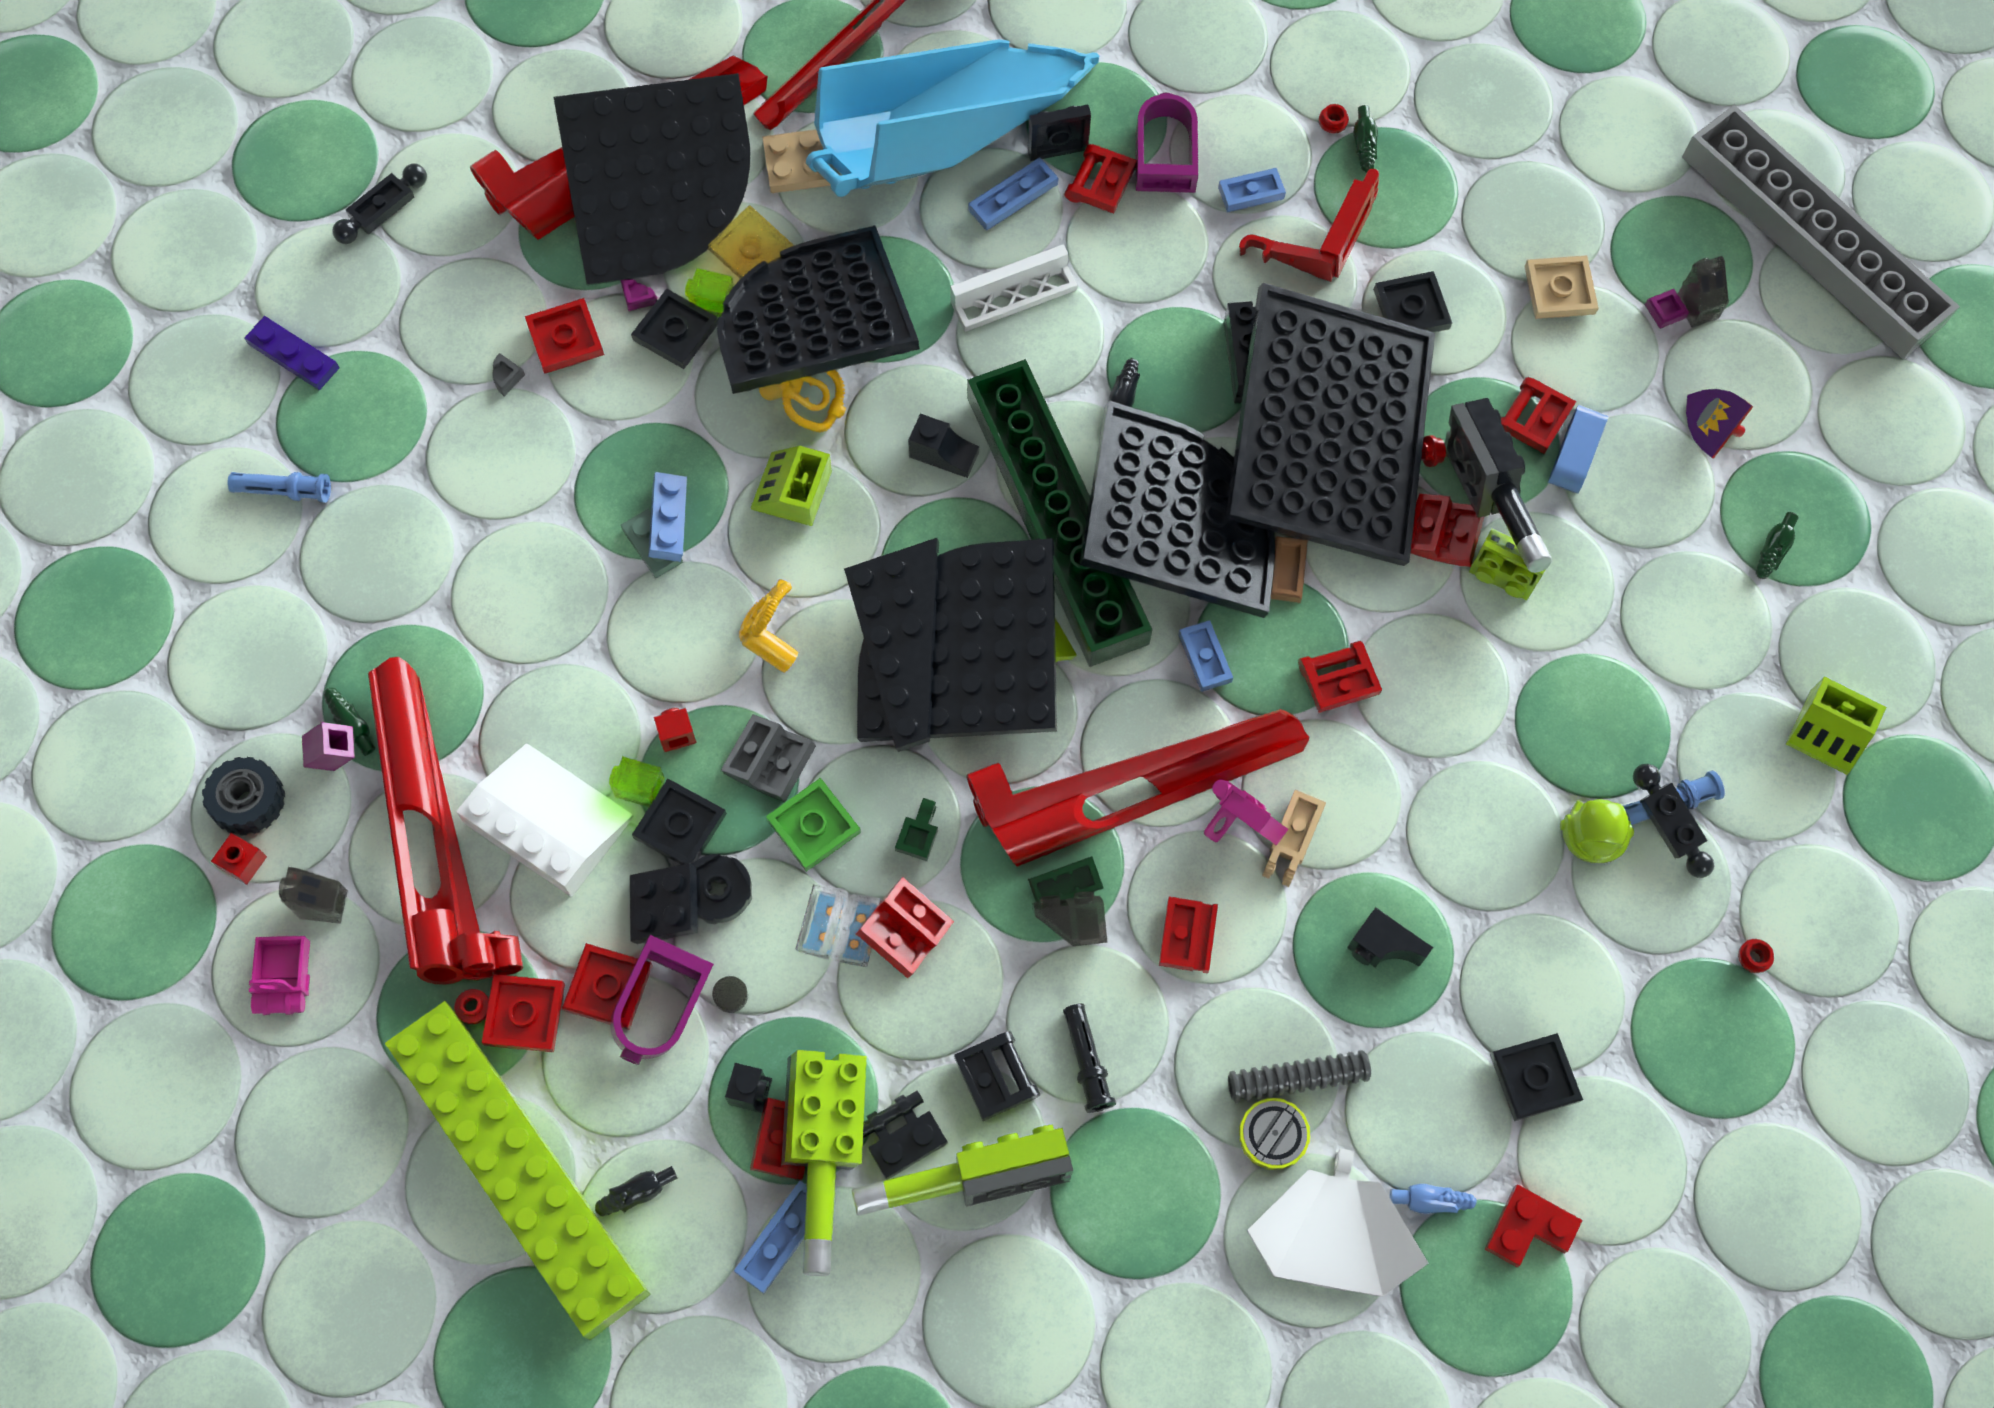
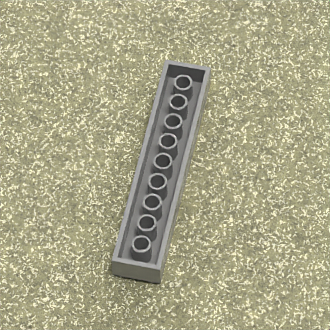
(1819, 231)

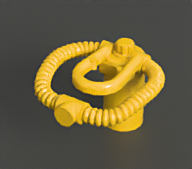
(791, 389)
(761, 641)

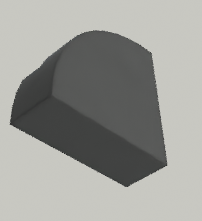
(506, 374)

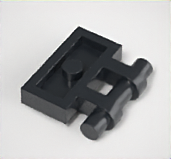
(909, 1143)

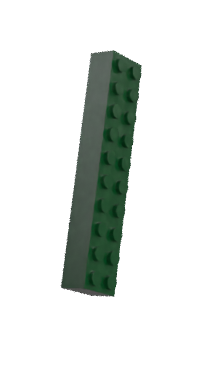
(1055, 506)

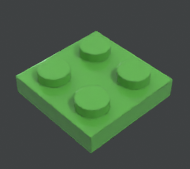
(813, 824)

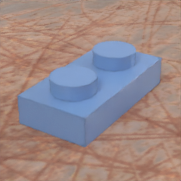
(1251, 189)
(1205, 656)

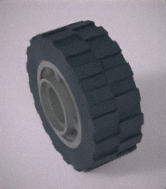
(233, 780)

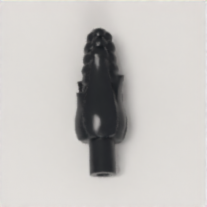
(1126, 384)
(635, 1191)

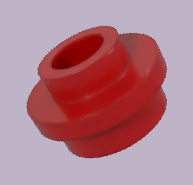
(1333, 112)
(1433, 451)
(1764, 951)
(476, 1015)

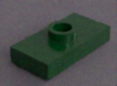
(1067, 880)

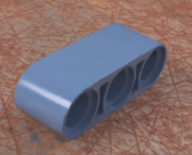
(1578, 449)

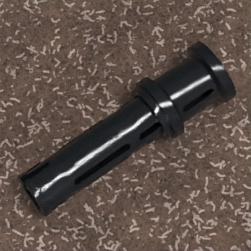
(1091, 1073)

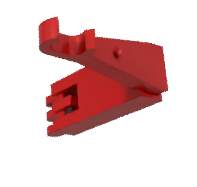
(1339, 241)

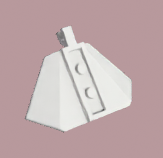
(1337, 1234)

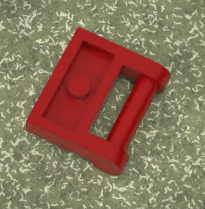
(1109, 182)
(1544, 420)
(1343, 685)

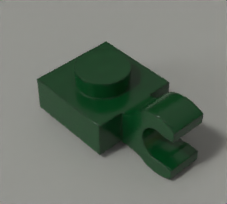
(918, 835)

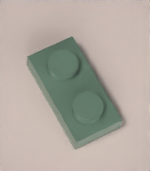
(638, 531)

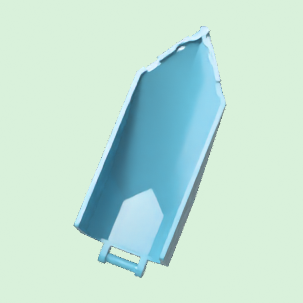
(931, 107)

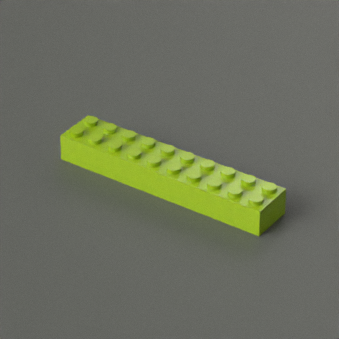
(518, 1171)

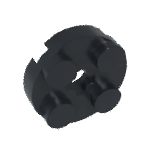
(736, 895)

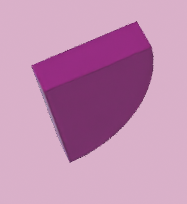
(637, 294)

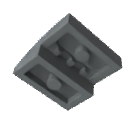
(768, 758)

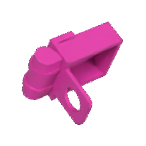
(1245, 807)
(280, 975)

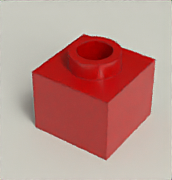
(674, 729)
(245, 865)

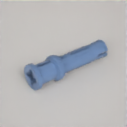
(294, 486)
(1691, 792)

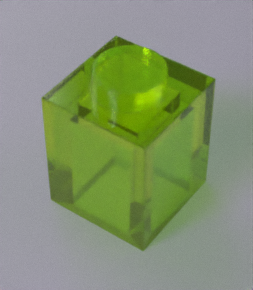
(709, 290)
(636, 781)

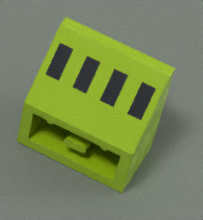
(793, 484)
(1503, 566)
(1835, 725)

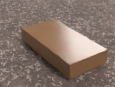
(1289, 569)

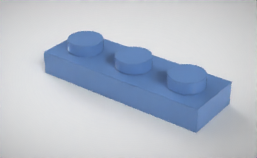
(1013, 194)
(667, 517)
(776, 1242)

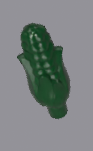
(1366, 136)
(1777, 545)
(346, 715)

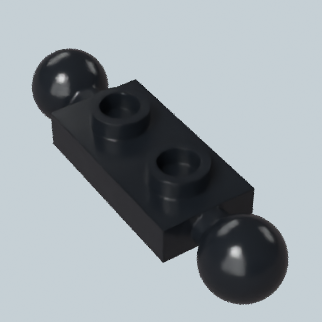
(379, 203)
(1673, 820)

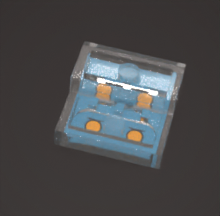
(831, 925)

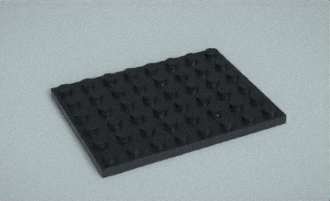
(1331, 425)

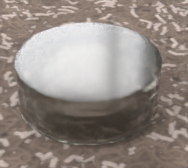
(730, 994)

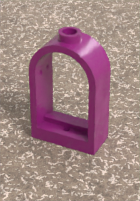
(1167, 176)
(676, 960)

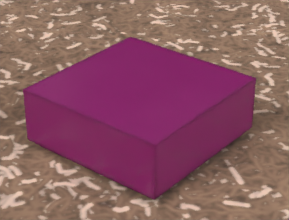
(1666, 308)

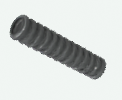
(1299, 1076)

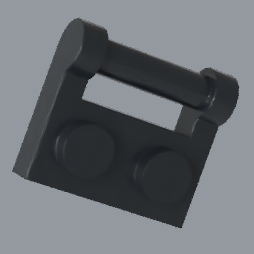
(986, 1080)

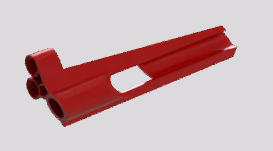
(834, 52)
(540, 191)
(1053, 815)
(442, 929)

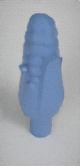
(1432, 1199)

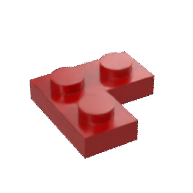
(1528, 1217)

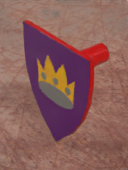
(1715, 417)

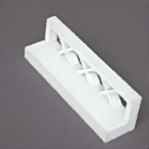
(1010, 278)

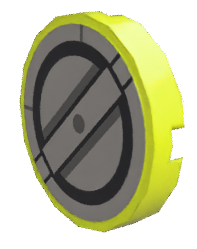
(1274, 1133)

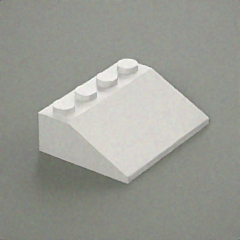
(545, 818)

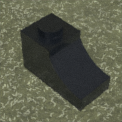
(941, 447)
(1386, 939)

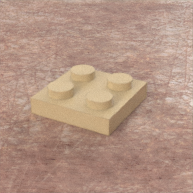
(787, 161)
(1561, 287)

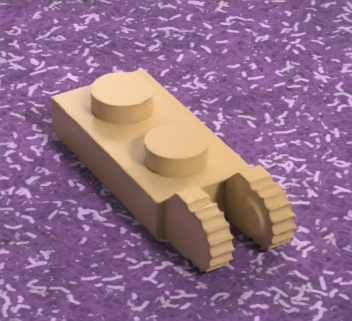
(1301, 820)

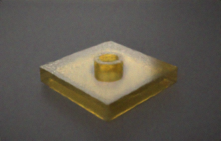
(748, 242)

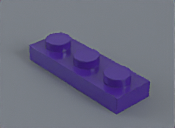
(291, 352)

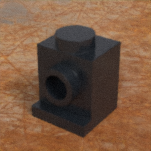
(748, 1088)

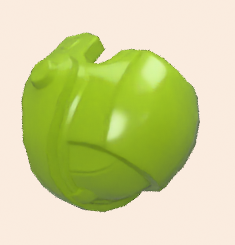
(1597, 830)

